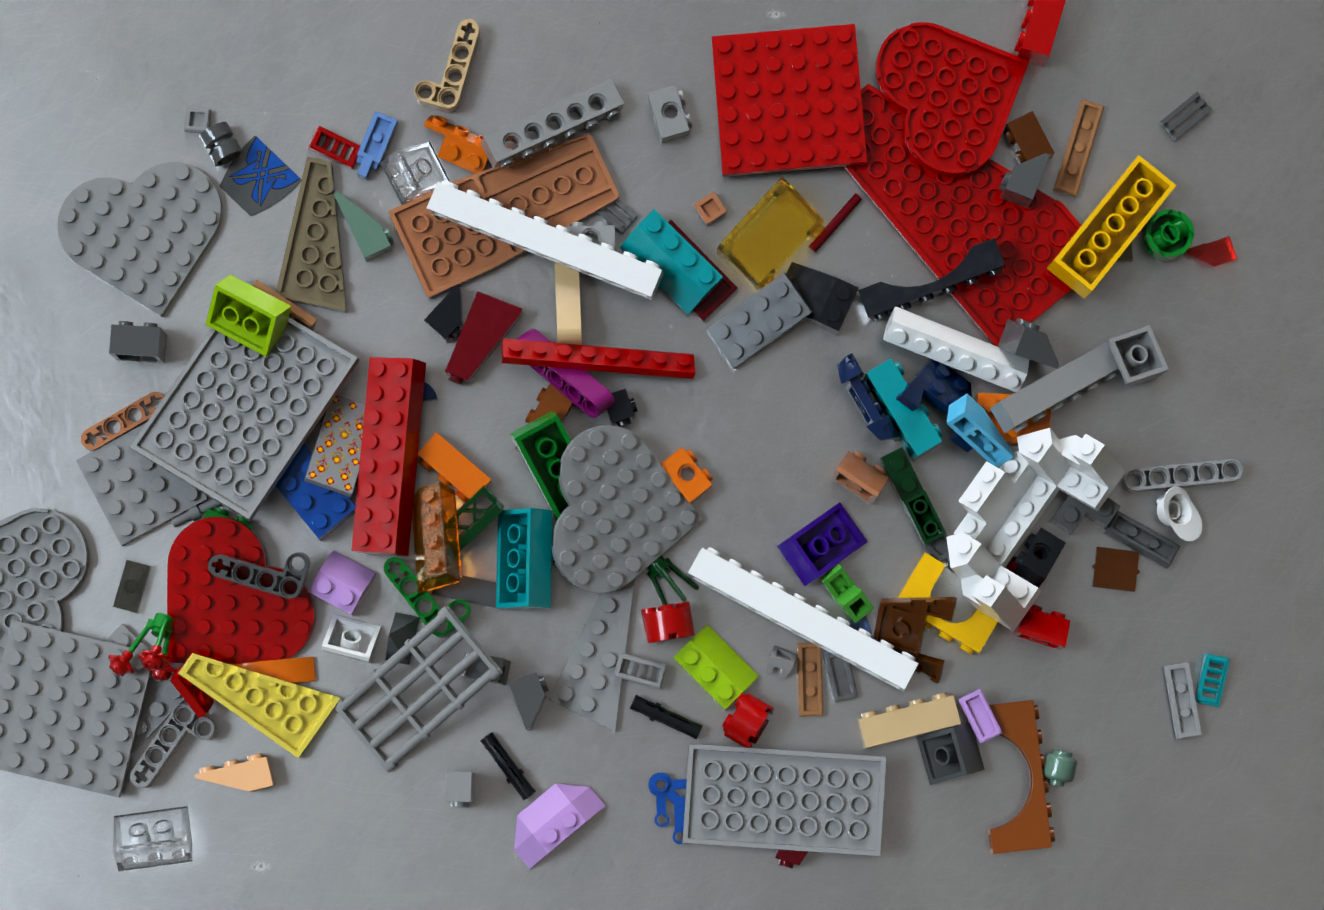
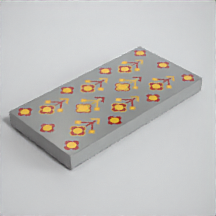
(338, 447)

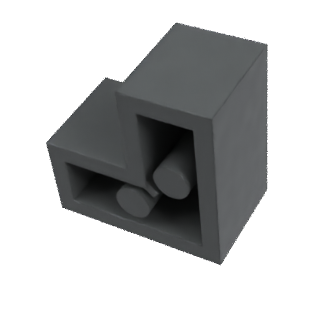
(1073, 511)

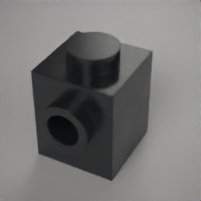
(623, 409)

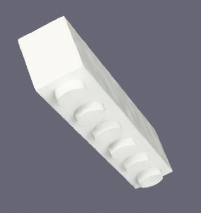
(956, 349)

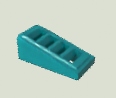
(1224, 662)

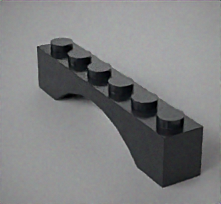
(980, 261)

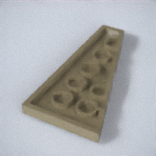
(312, 256)

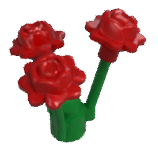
(151, 659)

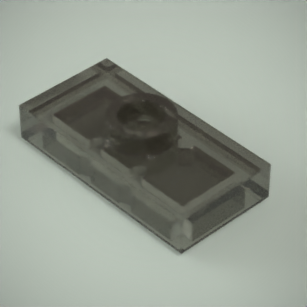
(132, 586)

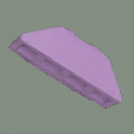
(553, 819)

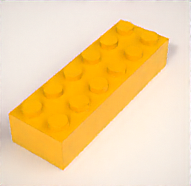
(1111, 227)

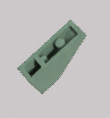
(367, 231)

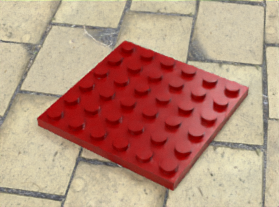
(789, 100)

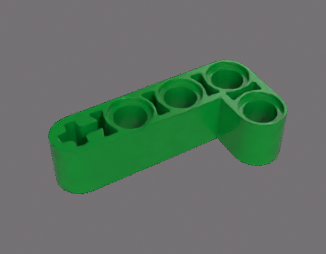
(416, 598)

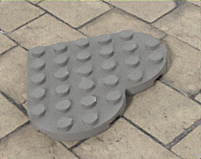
(142, 233)
(618, 510)
(39, 566)

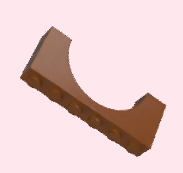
(1031, 825)

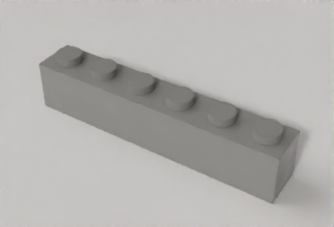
(1055, 388)

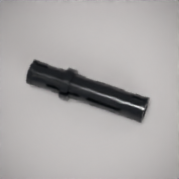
(662, 715)
(525, 790)

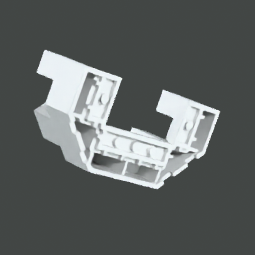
(1009, 502)

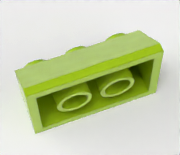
(247, 314)
(715, 667)

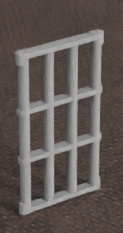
(442, 683)

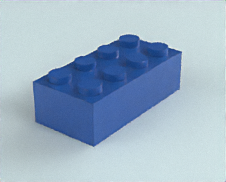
(317, 506)

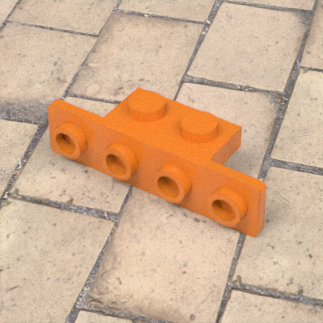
(459, 145)

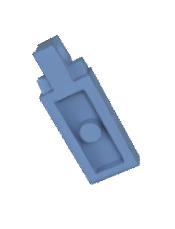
(375, 143)

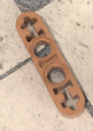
(121, 417)

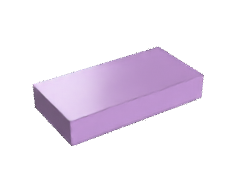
(980, 716)

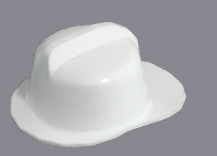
(1179, 512)

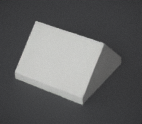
(351, 638)

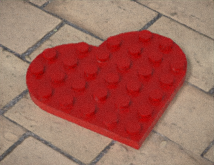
(952, 94)
(226, 617)

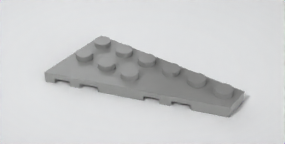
(588, 677)

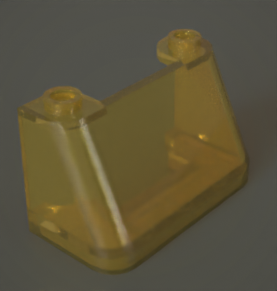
(770, 234)

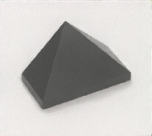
(402, 628)

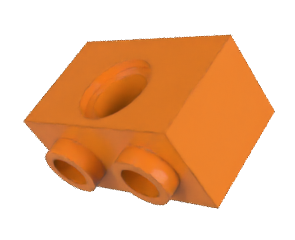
(686, 460)

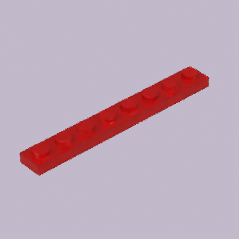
(597, 358)

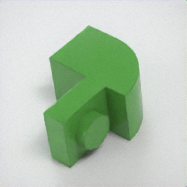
(846, 594)

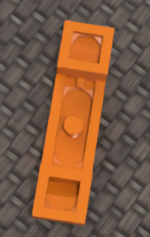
(290, 670)

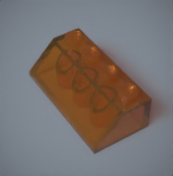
(436, 537)

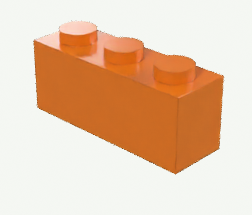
(452, 467)

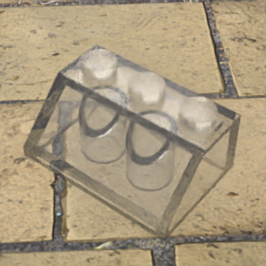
(152, 838)

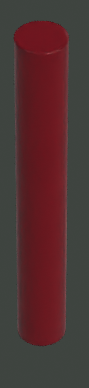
(834, 223)

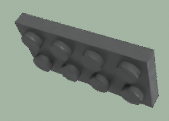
(759, 320)

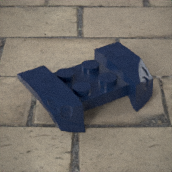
(859, 390)

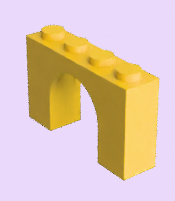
(970, 633)

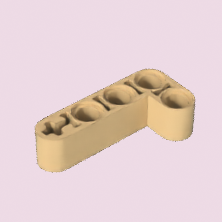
(453, 65)
(568, 305)

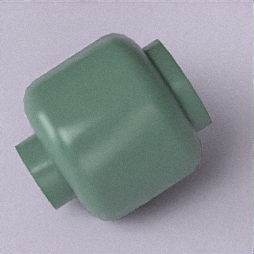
(1059, 767)

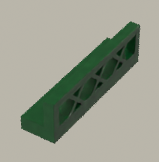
(482, 521)

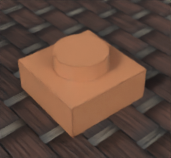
(710, 208)

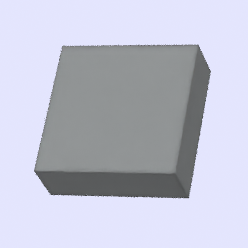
(197, 119)

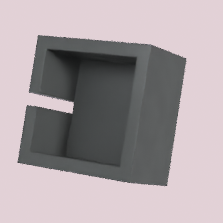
(132, 341)

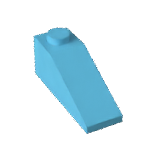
(978, 430)

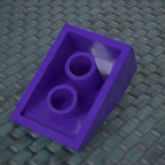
(822, 544)

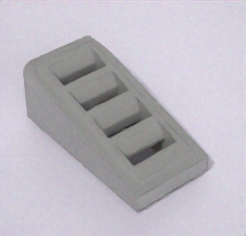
(660, 674)

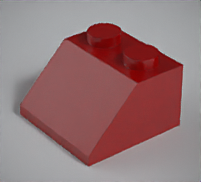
(1044, 628)

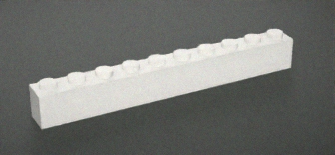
(544, 240)
(802, 619)

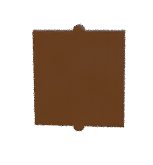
(1115, 569)

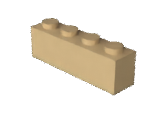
(908, 721)

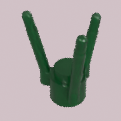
(660, 569)

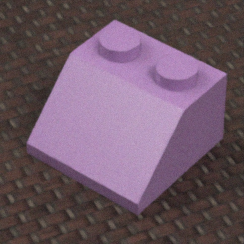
(342, 583)

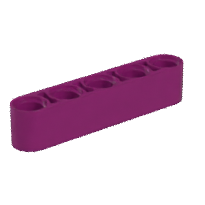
(574, 383)

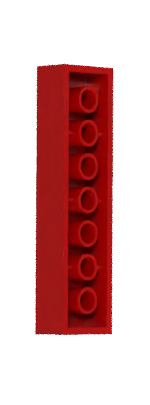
(388, 456)

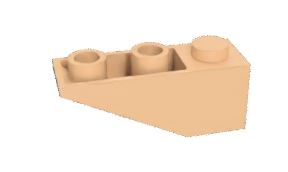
(247, 776)

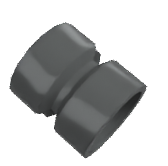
(220, 141)

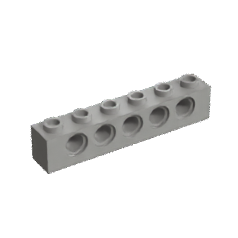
(603, 94)

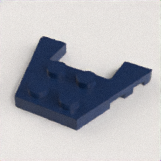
(940, 387)

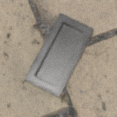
(840, 678)

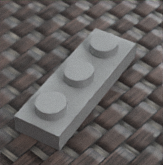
(1182, 700)

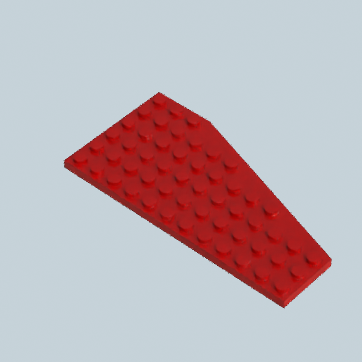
(952, 213)

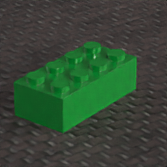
(541, 448)

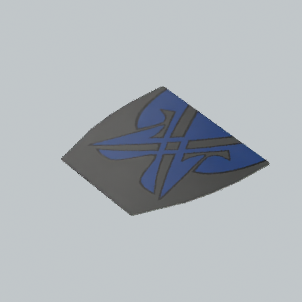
(258, 178)

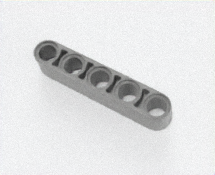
(1193, 472)

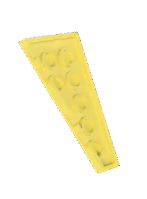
(273, 706)

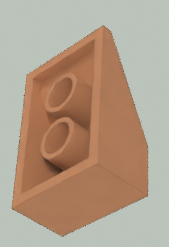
(860, 476)

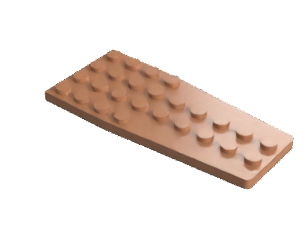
(554, 184)

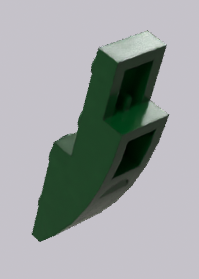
(912, 496)

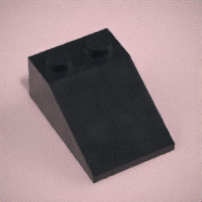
(825, 295)

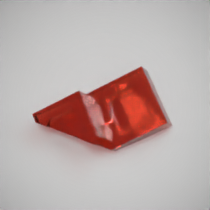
(1215, 252)

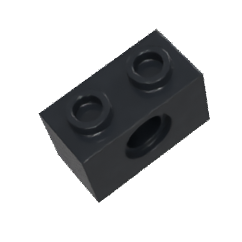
(1047, 548)

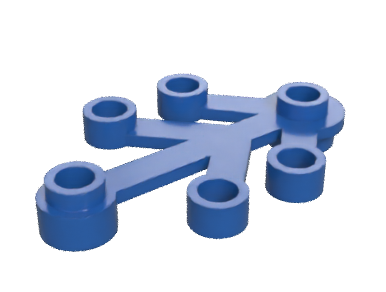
(679, 802)

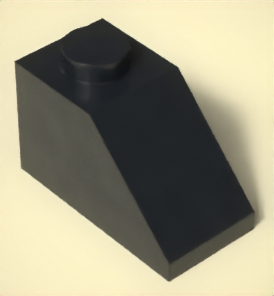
(447, 316)

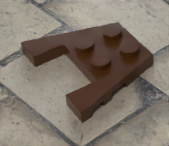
(903, 625)

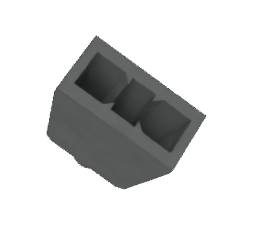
(478, 668)

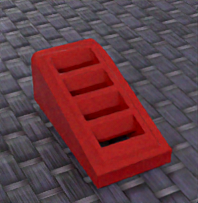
(320, 131)

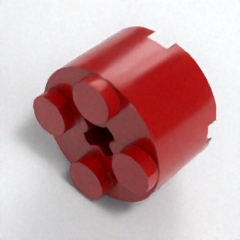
(668, 622)
(747, 721)

